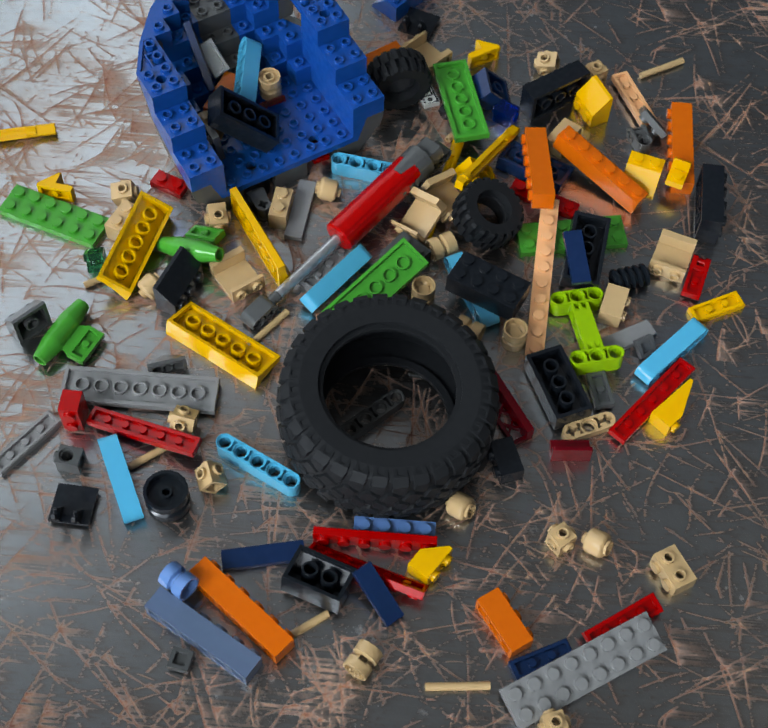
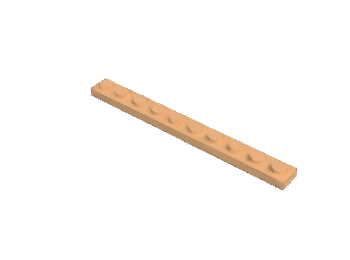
(542, 279)

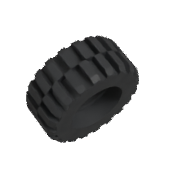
(401, 77)
(500, 201)

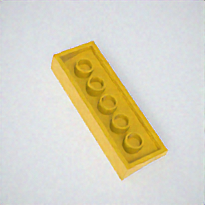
(258, 237)
(134, 244)
(222, 344)

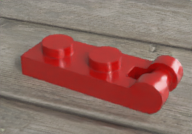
(696, 277)

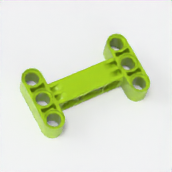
(592, 354)

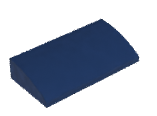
(512, 163)

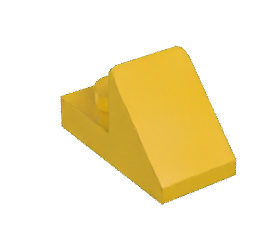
(484, 53)
(678, 173)
(55, 187)

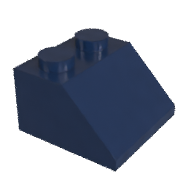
(490, 88)

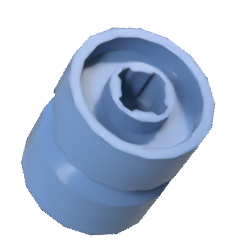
(178, 580)

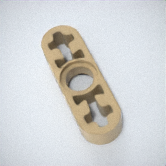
(594, 421)

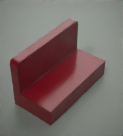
(570, 450)

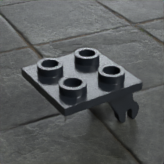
(418, 21)
(73, 504)

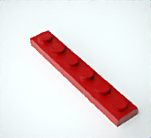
(650, 400)
(144, 431)
(368, 539)
(394, 581)

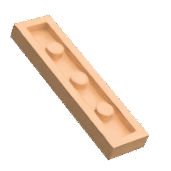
(630, 94)

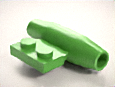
(198, 241)
(70, 336)

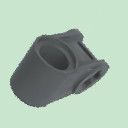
(640, 139)
(259, 203)

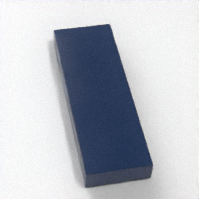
(576, 257)
(377, 593)
(529, 662)

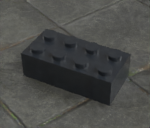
(553, 90)
(243, 119)
(710, 203)
(595, 236)
(487, 286)
(557, 386)

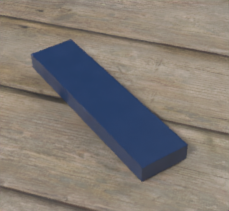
(189, 28)
(259, 555)

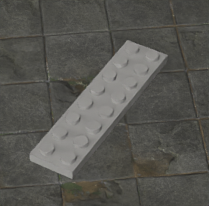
(142, 389)
(582, 670)

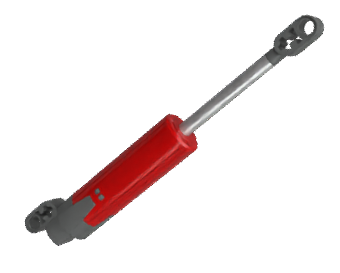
(358, 218)

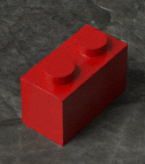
(73, 410)

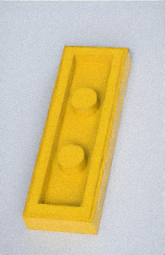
(716, 307)

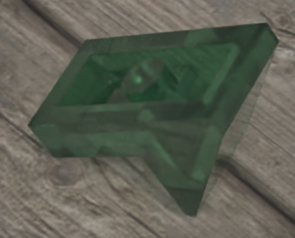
(94, 258)

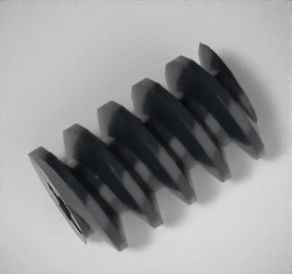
(630, 275)

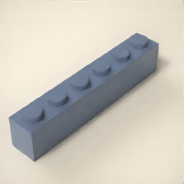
(204, 635)

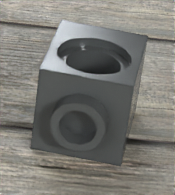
(72, 466)

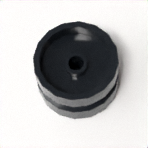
(167, 496)

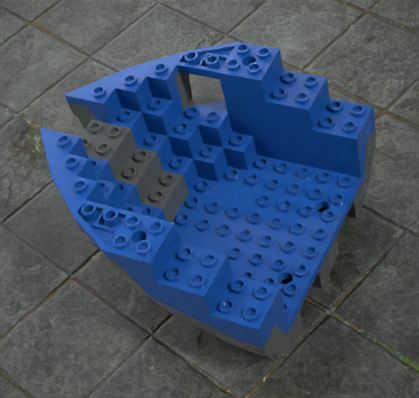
(320, 75)

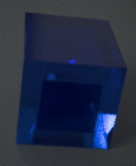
(505, 113)

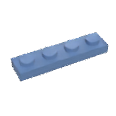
(394, 525)

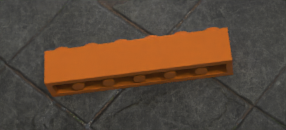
(680, 141)
(538, 168)
(600, 169)
(242, 610)

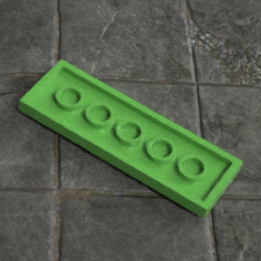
(460, 101)
(54, 216)
(528, 236)
(387, 275)

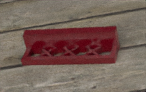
(516, 414)

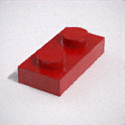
(169, 184)

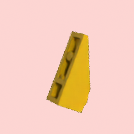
(669, 413)

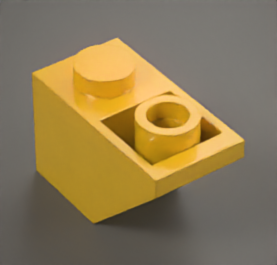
(428, 563)

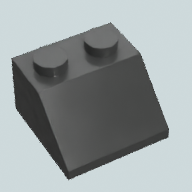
(28, 321)

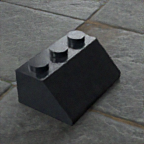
(177, 282)
(318, 579)

